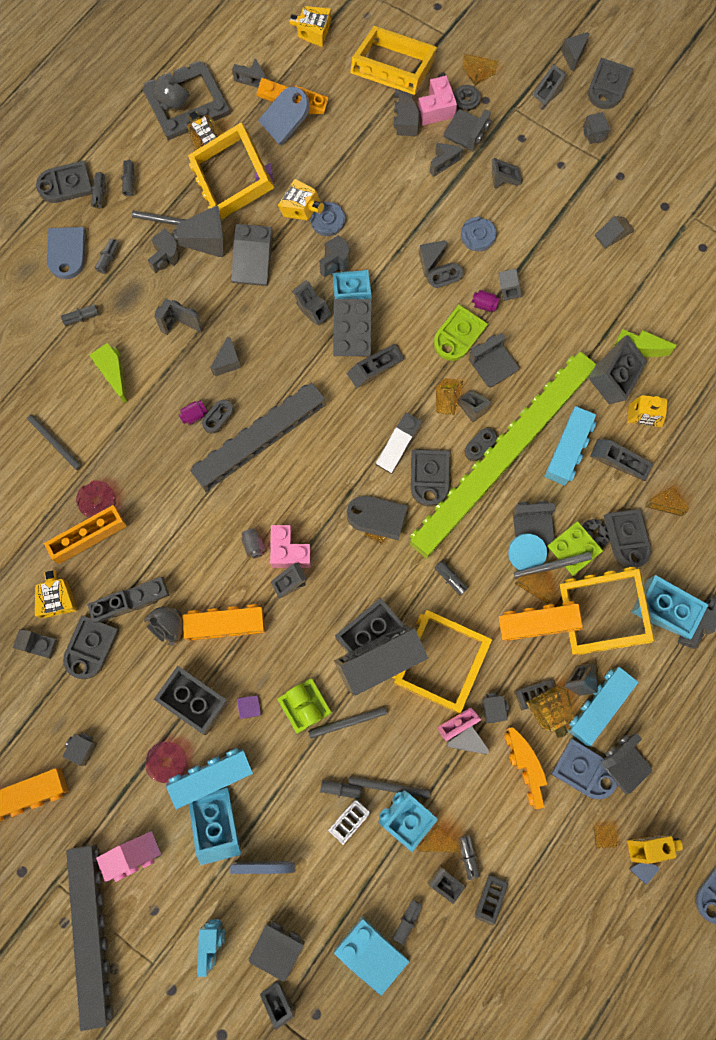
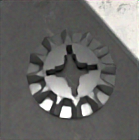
(467, 91)
(593, 524)

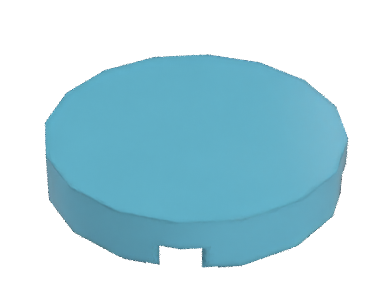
(527, 551)

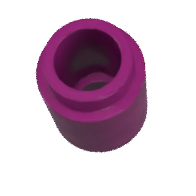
(485, 301)
(192, 412)

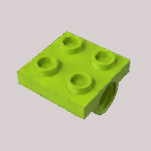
(572, 543)
(304, 706)

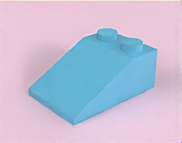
(672, 607)
(214, 827)
(371, 956)

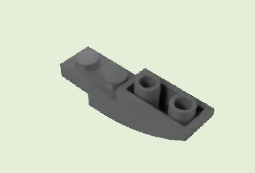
(129, 600)

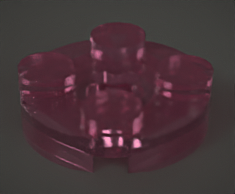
(90, 491)
(154, 760)

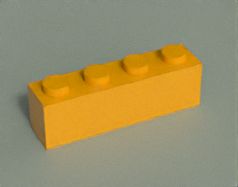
(85, 534)
(541, 622)
(223, 623)
(32, 793)

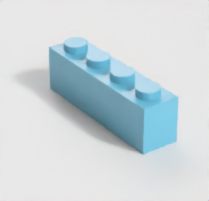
(570, 445)
(602, 706)
(209, 778)

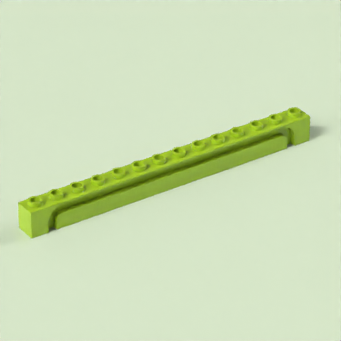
(499, 458)

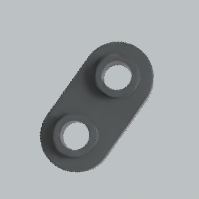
(444, 276)
(215, 416)
(480, 444)

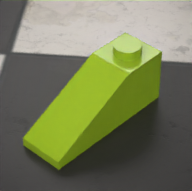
(111, 367)

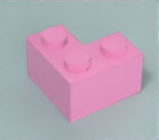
(439, 104)
(284, 552)
(127, 857)

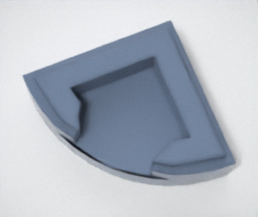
(644, 871)

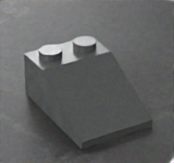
(252, 254)
(618, 371)

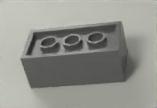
(380, 659)

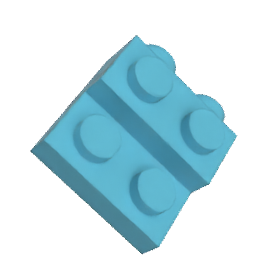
(352, 285)
(407, 820)
(210, 940)

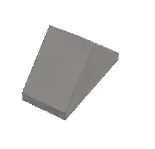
(468, 741)

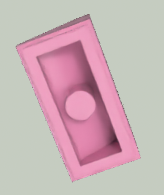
(458, 724)

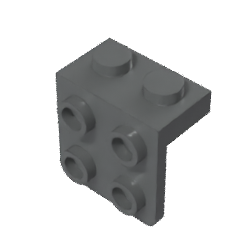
(467, 129)
(173, 311)
(492, 360)
(534, 520)
(626, 764)
(276, 950)

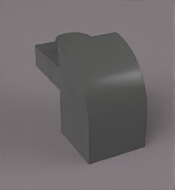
(167, 251)
(335, 256)
(310, 303)

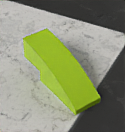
(648, 344)

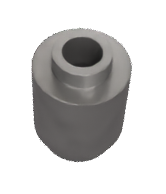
(252, 543)

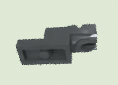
(707, 626)

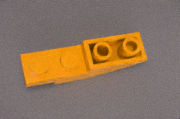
(270, 91)
(524, 757)

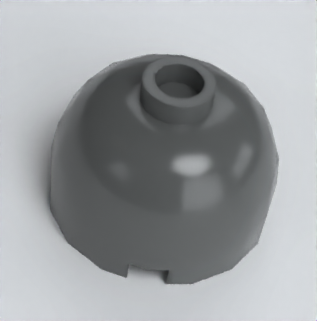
(169, 94)
(165, 624)

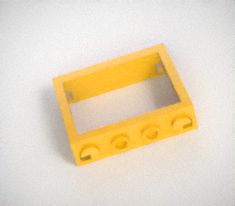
(388, 74)
(246, 195)
(611, 576)
(472, 673)

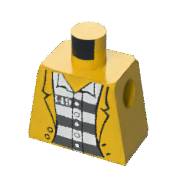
(312, 24)
(300, 202)
(649, 411)
(53, 597)
(653, 848)

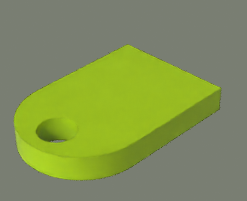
(458, 332)

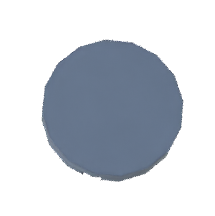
(329, 221)
(478, 234)

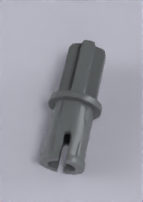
(127, 178)
(98, 190)
(106, 256)
(79, 315)
(451, 577)
(340, 789)
(469, 857)
(407, 922)

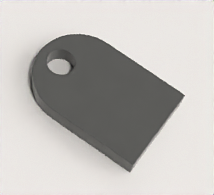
(608, 82)
(65, 182)
(429, 474)
(377, 516)
(628, 537)
(89, 646)

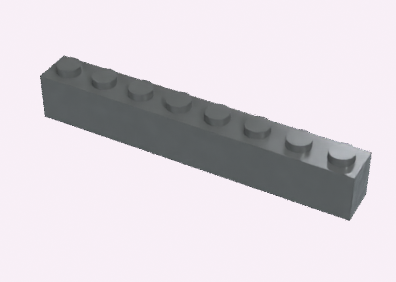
(258, 437)
(89, 938)

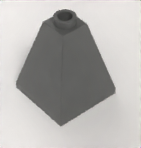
(202, 232)

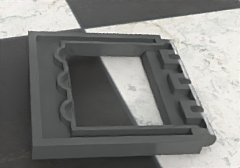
(178, 125)

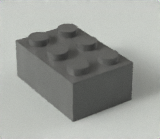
(352, 327)
(368, 626)
(191, 700)

